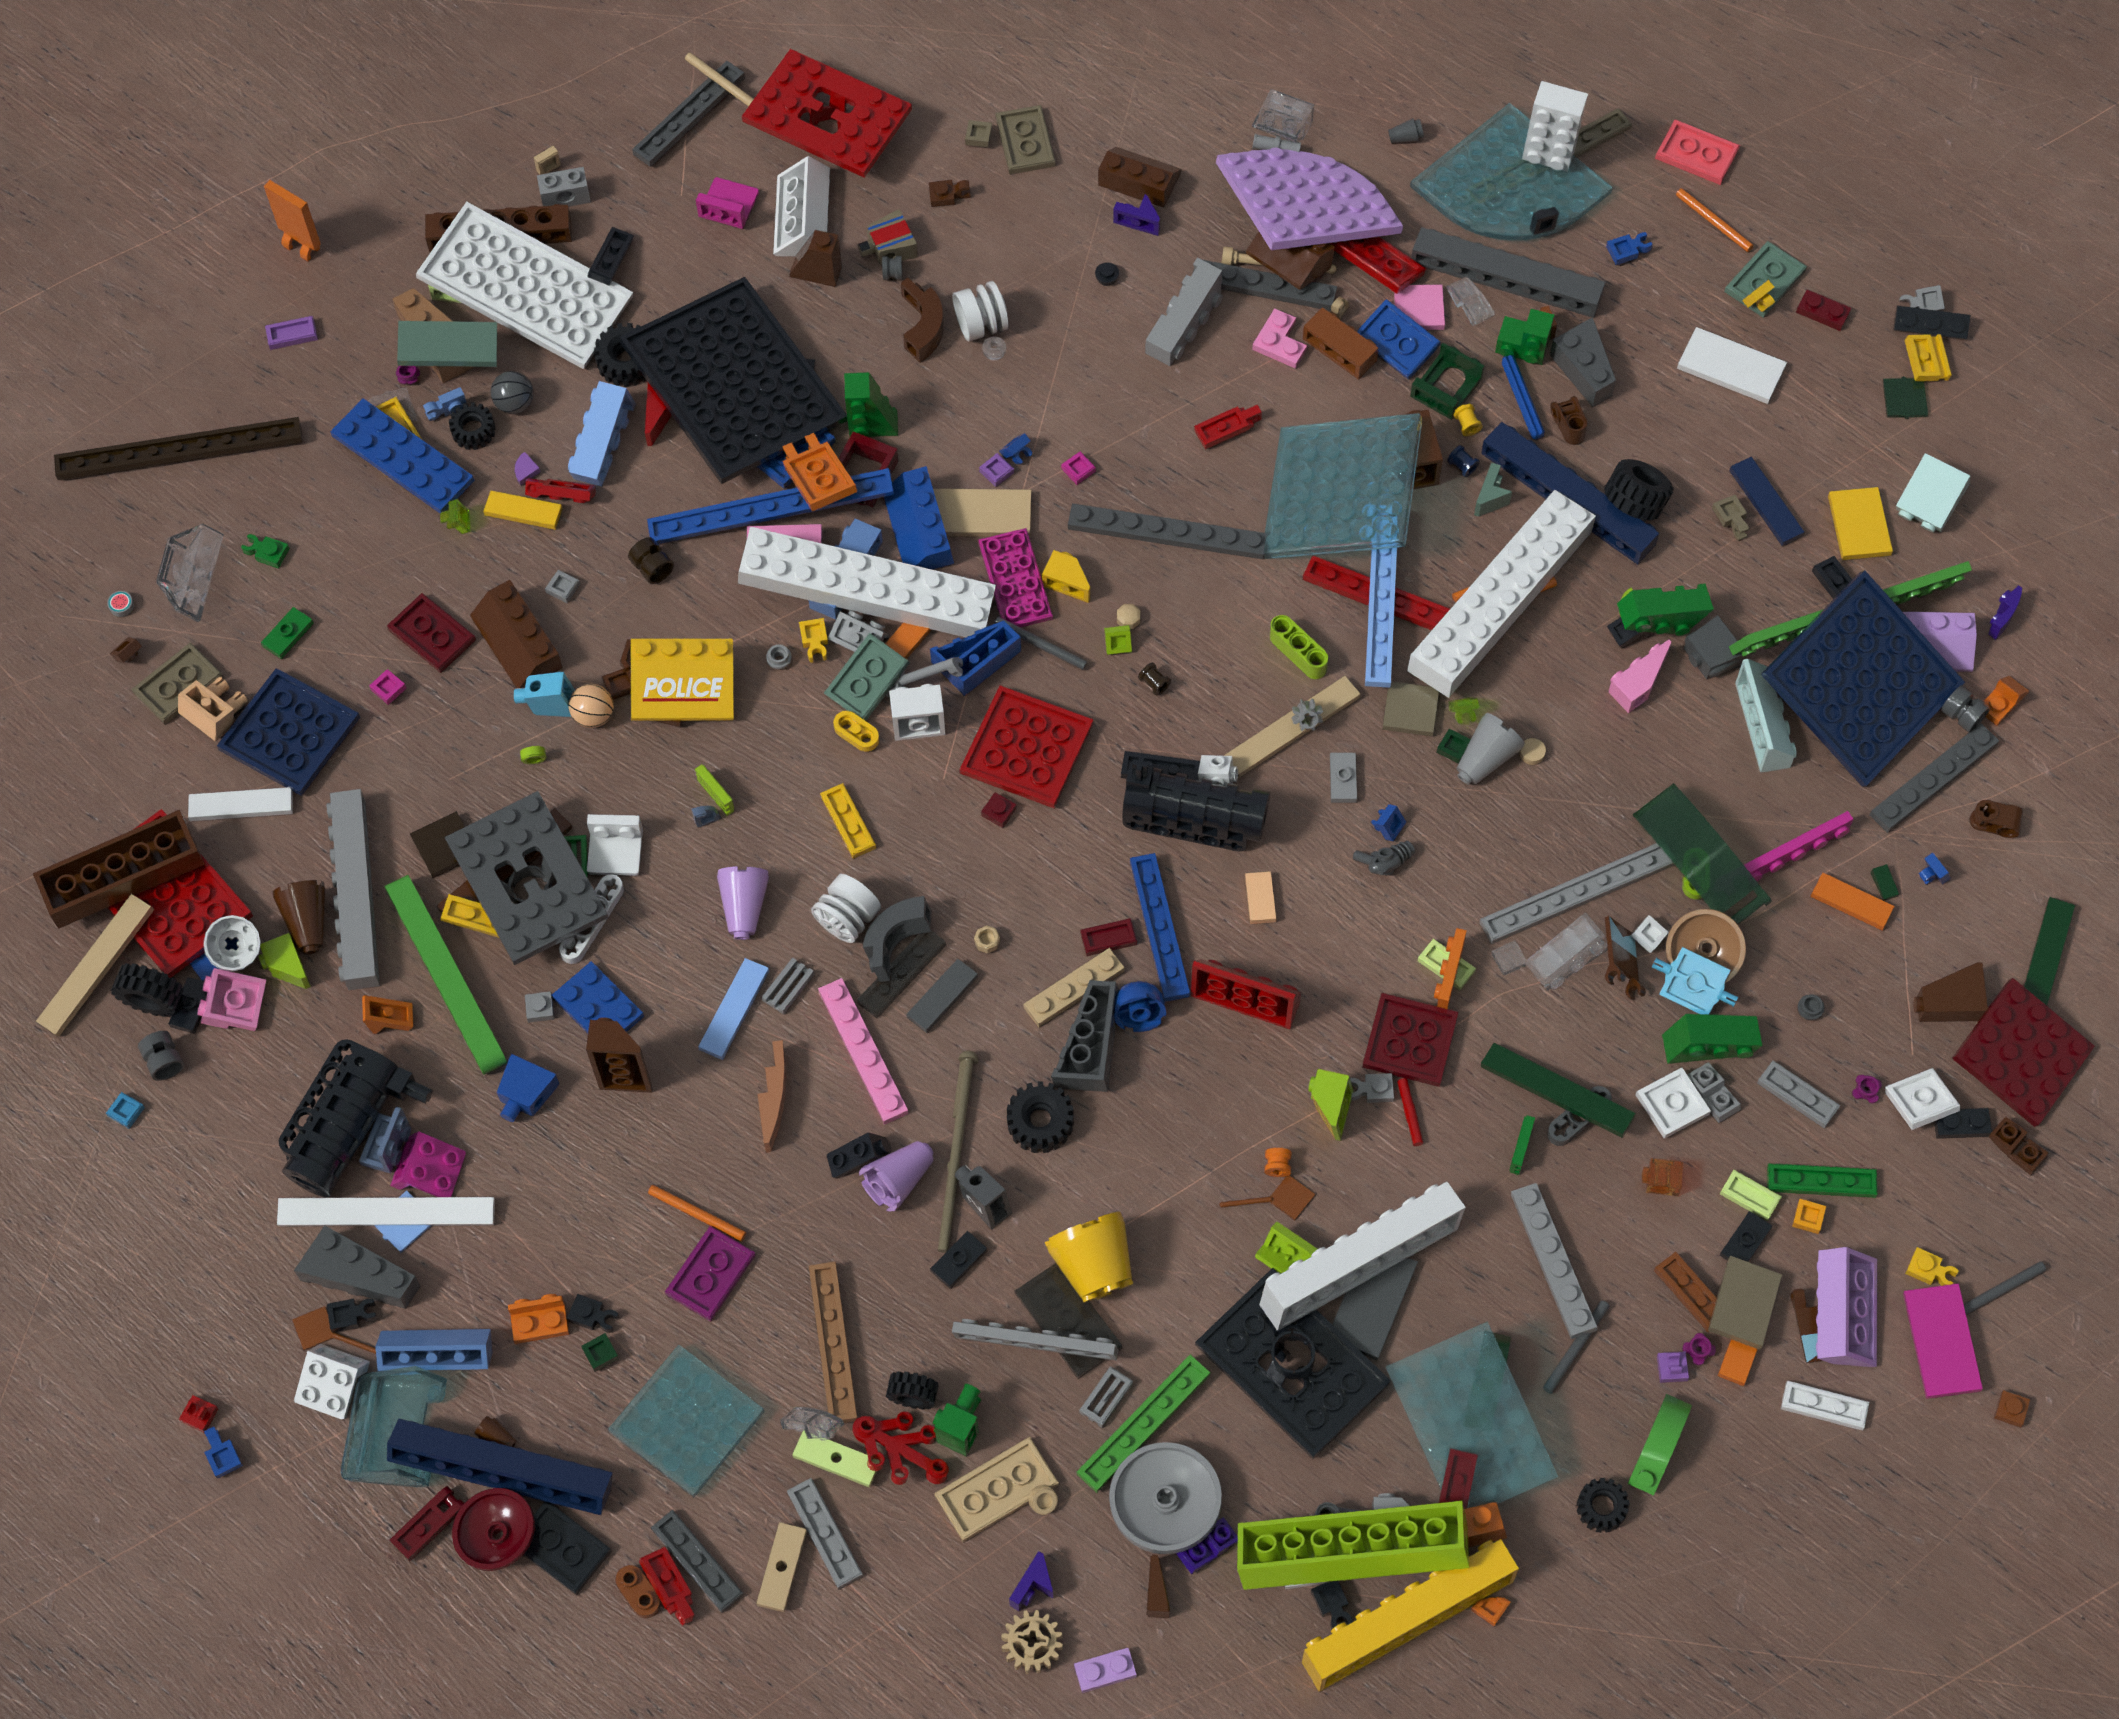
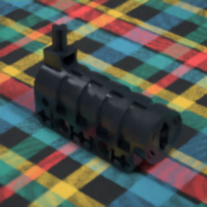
(1192, 808)
(342, 1114)

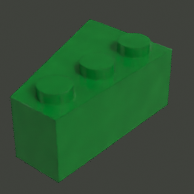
(867, 407)
(1665, 611)
(1711, 1037)

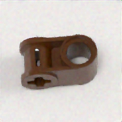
(1570, 416)
(1997, 818)

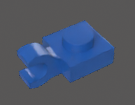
(223, 1455)

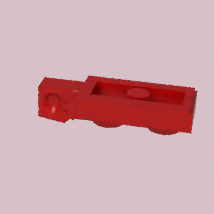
(1227, 425)
(560, 489)
(668, 1584)

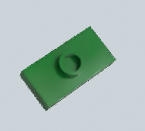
(287, 633)

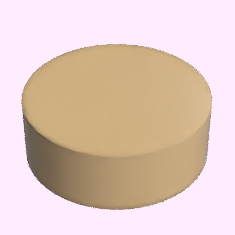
(1533, 751)
(1043, 1499)

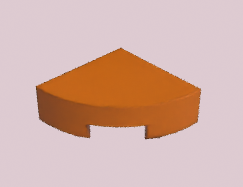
(1491, 1608)

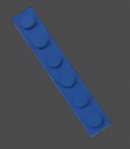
(1159, 927)

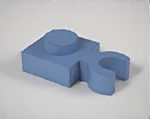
(445, 405)

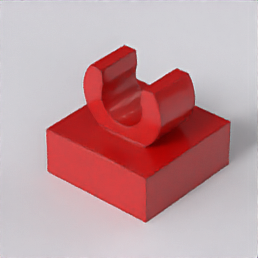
(198, 1413)

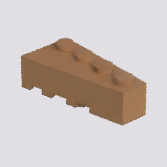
(415, 307)

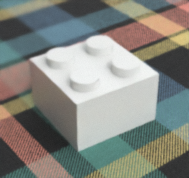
(917, 712)

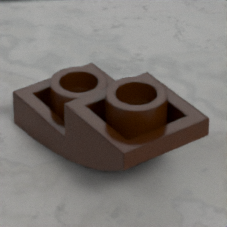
(2017, 1146)

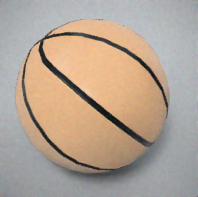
(591, 705)

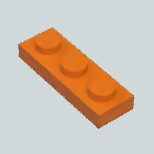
(1450, 967)

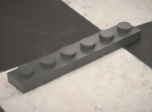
(686, 116)
(1274, 287)
(1934, 777)

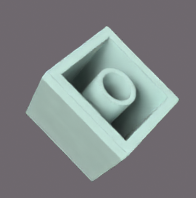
(1932, 493)

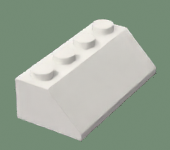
(800, 205)

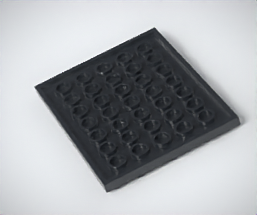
(733, 379)

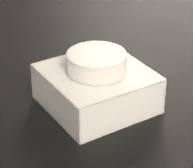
(1649, 934)

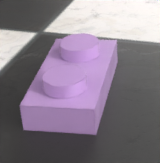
(1105, 1670)

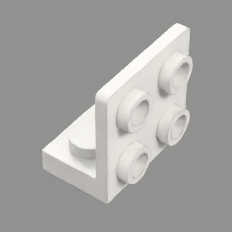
(614, 844)
(329, 1380)

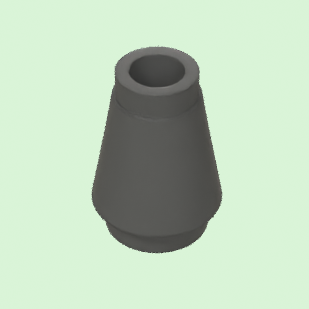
(1406, 132)

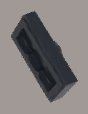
(185, 1015)
(1746, 1238)
(958, 1260)

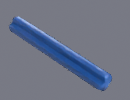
(1523, 397)

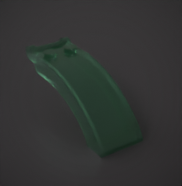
(1699, 853)

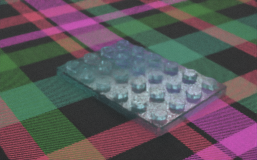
(1468, 1401)

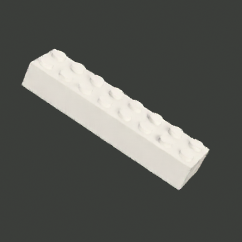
(1361, 1255)

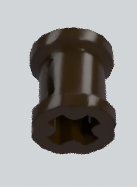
(1154, 679)

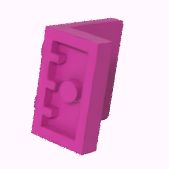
(727, 202)
(428, 1165)

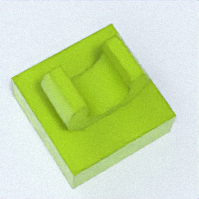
(1118, 639)

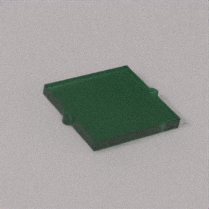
(1905, 398)

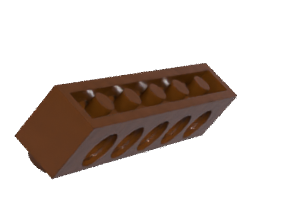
(533, 220)

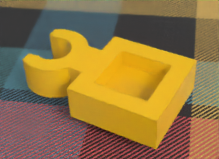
(814, 637)
(1927, 1267)

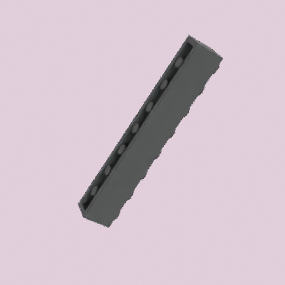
(1508, 272)

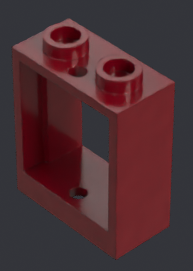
(872, 450)

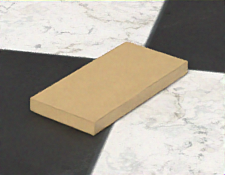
(983, 511)
(995, 1489)

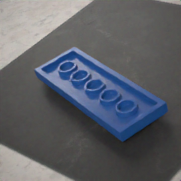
(402, 456)

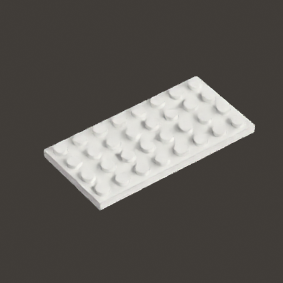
(523, 285)

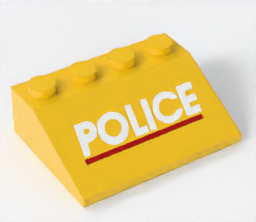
(681, 679)

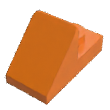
(2004, 699)
(386, 1013)

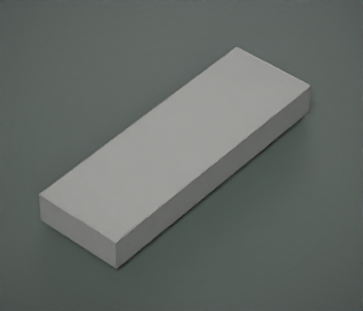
(1798, 1094)

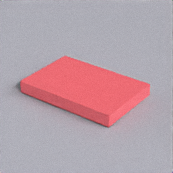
(1697, 152)

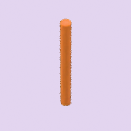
(1714, 220)
(697, 1213)

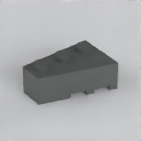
(1585, 362)

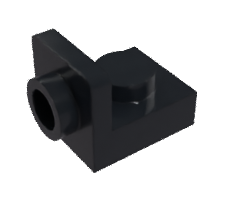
(1622, 636)

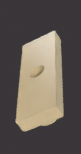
(785, 1551)

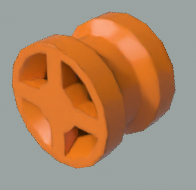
(1278, 1162)

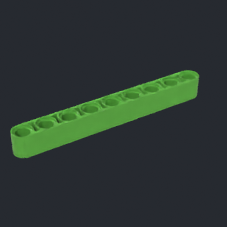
(446, 975)

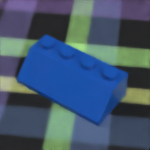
(918, 521)

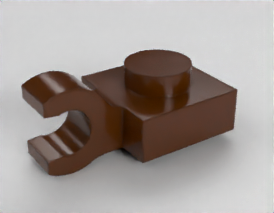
(944, 192)

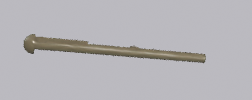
(966, 1060)

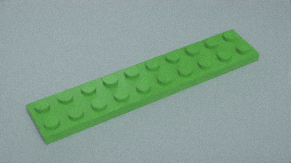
(1898, 594)

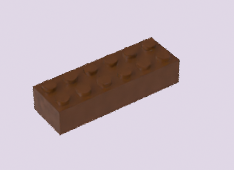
(118, 869)

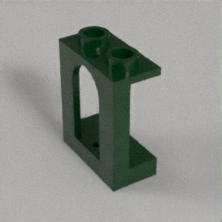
(1434, 398)

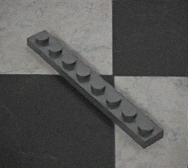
(1167, 531)

